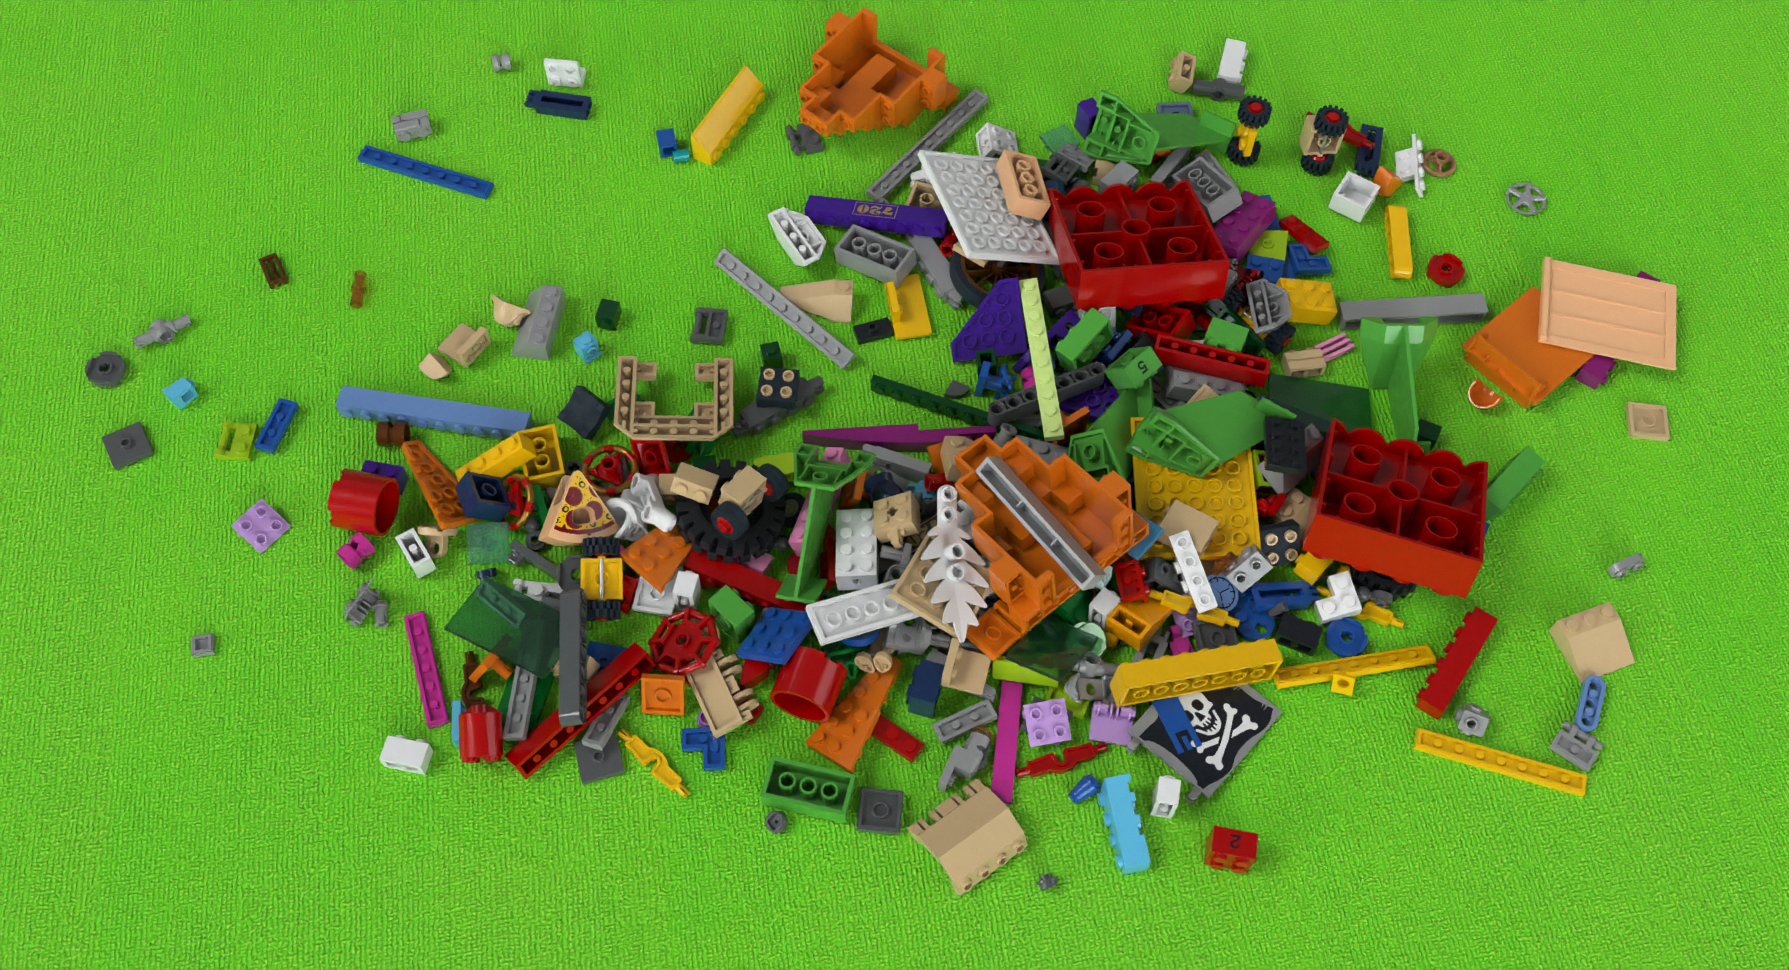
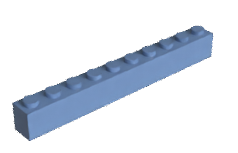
(432, 413)

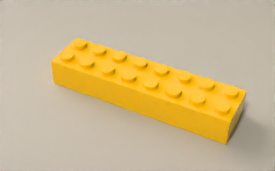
(1195, 672)

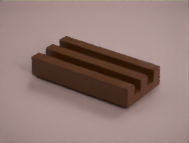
(277, 281)

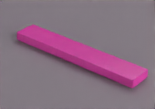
(426, 670)
(1006, 741)

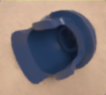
(880, 487)

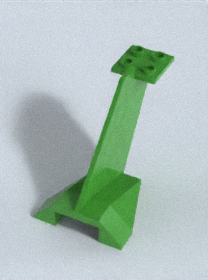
(1135, 137)
(1391, 361)
(1203, 432)
(1103, 444)
(824, 479)

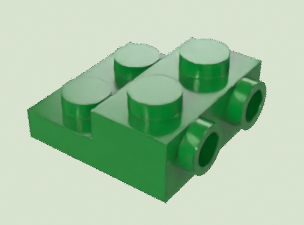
(1076, 607)

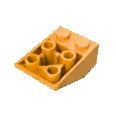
(1137, 621)

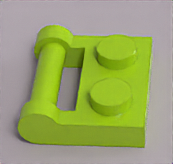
(242, 443)

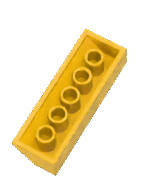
(727, 117)

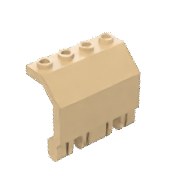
(970, 835)

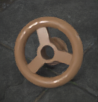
(1439, 159)

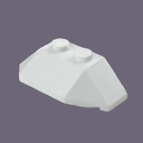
(797, 236)

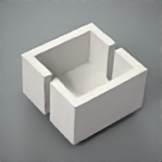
(1354, 196)

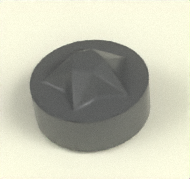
(776, 821)

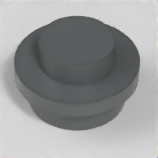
(1047, 881)

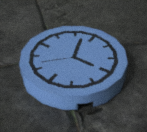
(1224, 591)

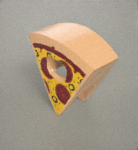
(576, 514)

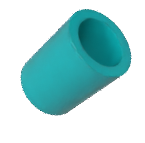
(680, 155)

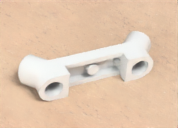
(654, 510)

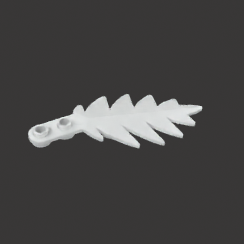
(953, 566)

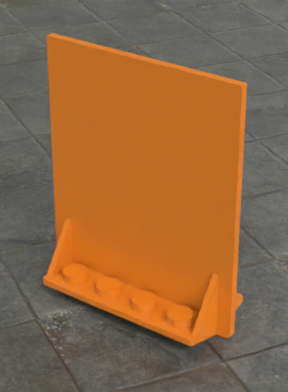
(1514, 359)

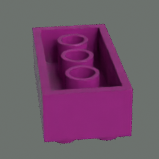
(1245, 224)

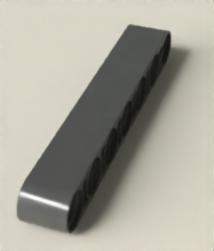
(1026, 400)
(573, 658)

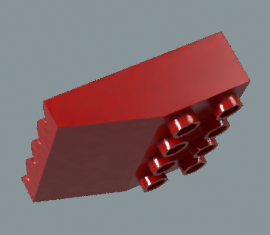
(1136, 246)
(1398, 510)

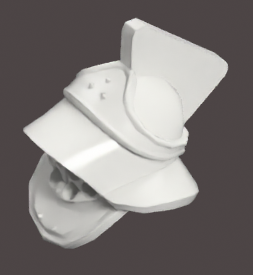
(627, 514)

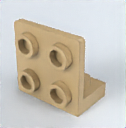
(465, 344)
(965, 669)

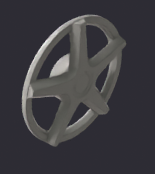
(1526, 199)

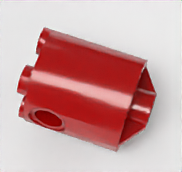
(480, 734)

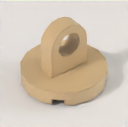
(438, 536)

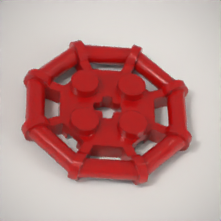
(689, 650)

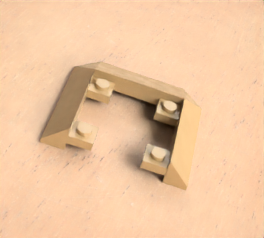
(639, 420)

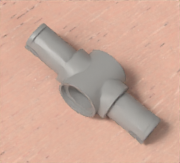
(162, 331)
(1093, 666)

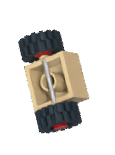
(1322, 138)

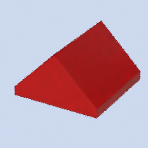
(651, 456)

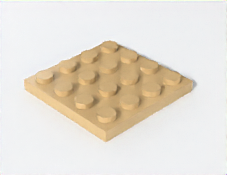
(916, 594)

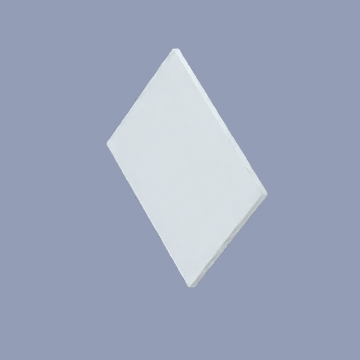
(979, 213)

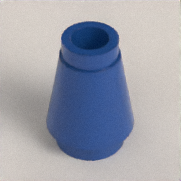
(1085, 788)

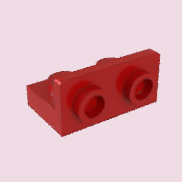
(1269, 506)
(1130, 581)

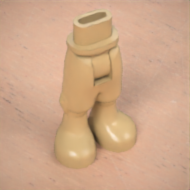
(877, 657)

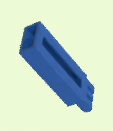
(1269, 594)
(1174, 721)

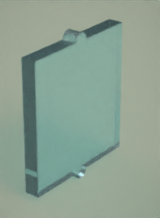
(1058, 137)

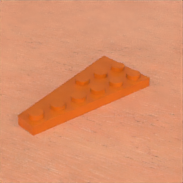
(437, 485)
(660, 554)
(854, 719)

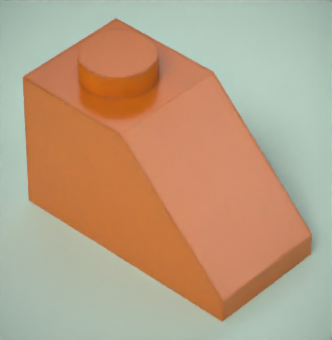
(1387, 180)

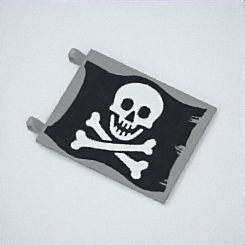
(1227, 725)

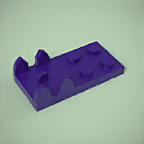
(1059, 329)

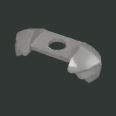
(1076, 689)

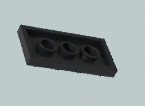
(1284, 446)

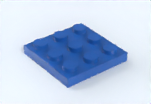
(776, 636)

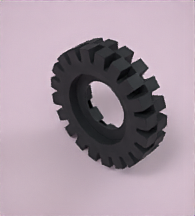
(697, 527)

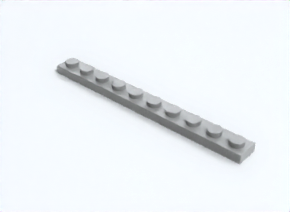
(931, 142)
(785, 308)

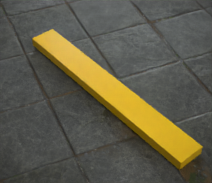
(1354, 666)
(1500, 762)

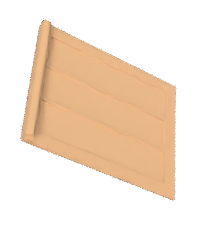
(1608, 314)

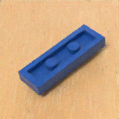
(276, 426)

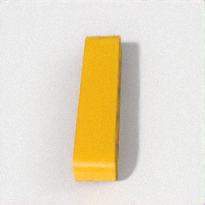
(1398, 242)

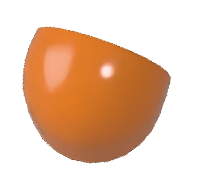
(1482, 396)

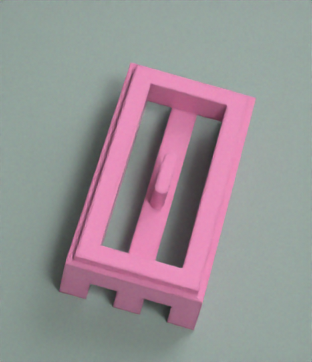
(1343, 341)

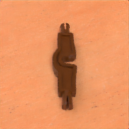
(470, 687)

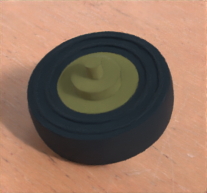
(794, 504)

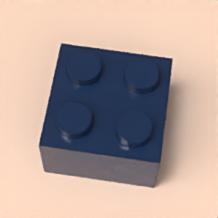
(483, 497)
(925, 688)

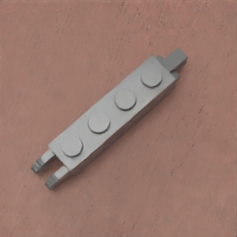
(935, 269)

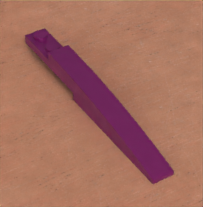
(892, 437)

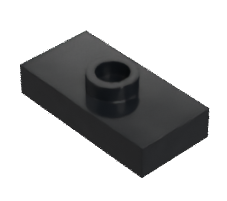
(873, 330)

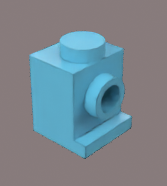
(587, 347)
(181, 392)

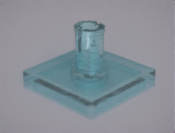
(487, 543)

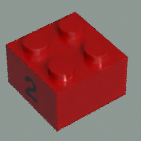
(1230, 849)

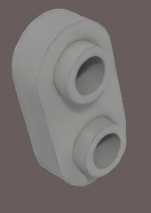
(1622, 567)

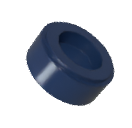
(487, 572)

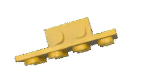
(908, 308)

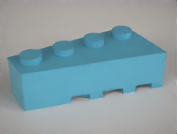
(1123, 824)

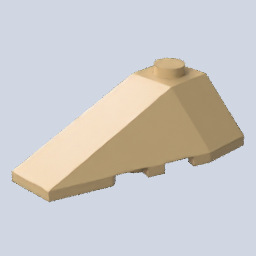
(824, 298)

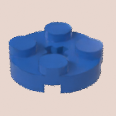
(1343, 648)

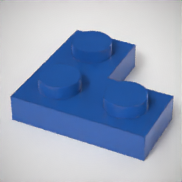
(1305, 264)
(1269, 268)
(703, 740)

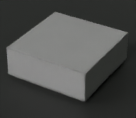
(203, 645)

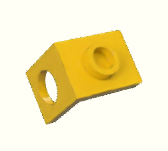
(1343, 683)

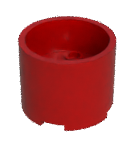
(364, 502)
(808, 685)

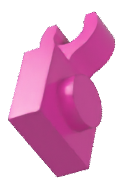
(1178, 643)

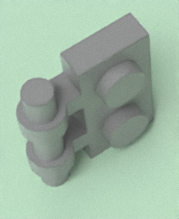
(1076, 155)
(1573, 749)

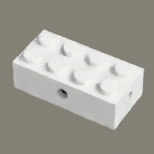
(856, 550)

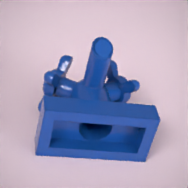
(994, 382)

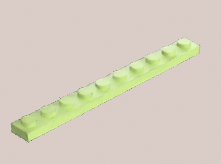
(1041, 360)

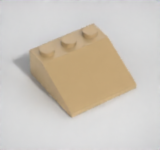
(1593, 641)

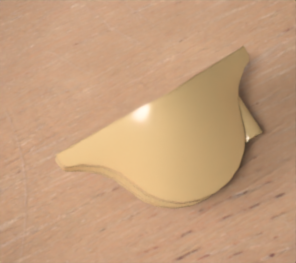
(508, 314)

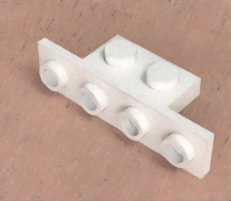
(1409, 165)
(1192, 572)

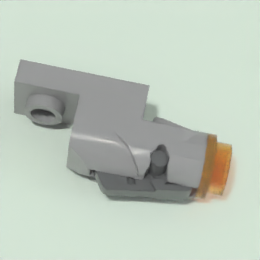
(968, 759)

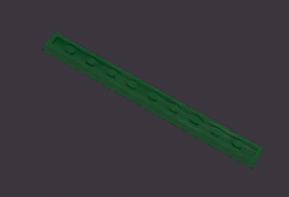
(945, 406)

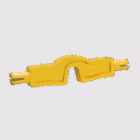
(1183, 604)
(1371, 612)
(661, 770)

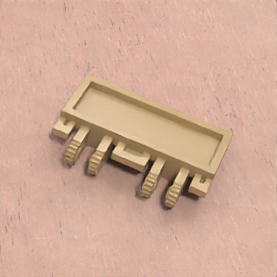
(715, 694)

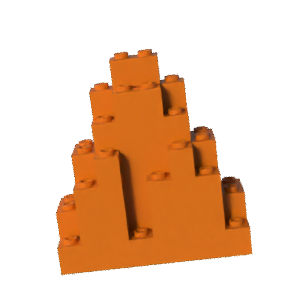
(867, 83)
(1091, 511)

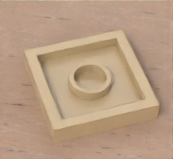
(1647, 421)

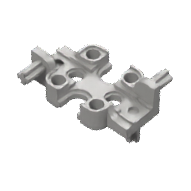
(900, 636)

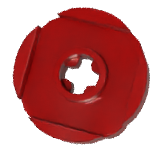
(1438, 275)

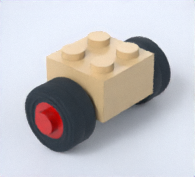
(743, 495)

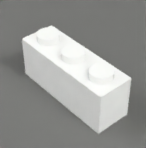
(1232, 62)

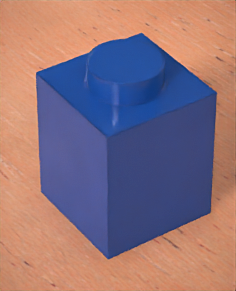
(666, 142)

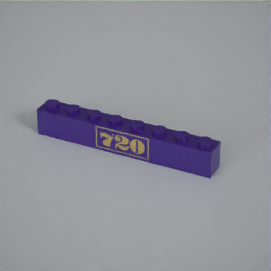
(877, 216)

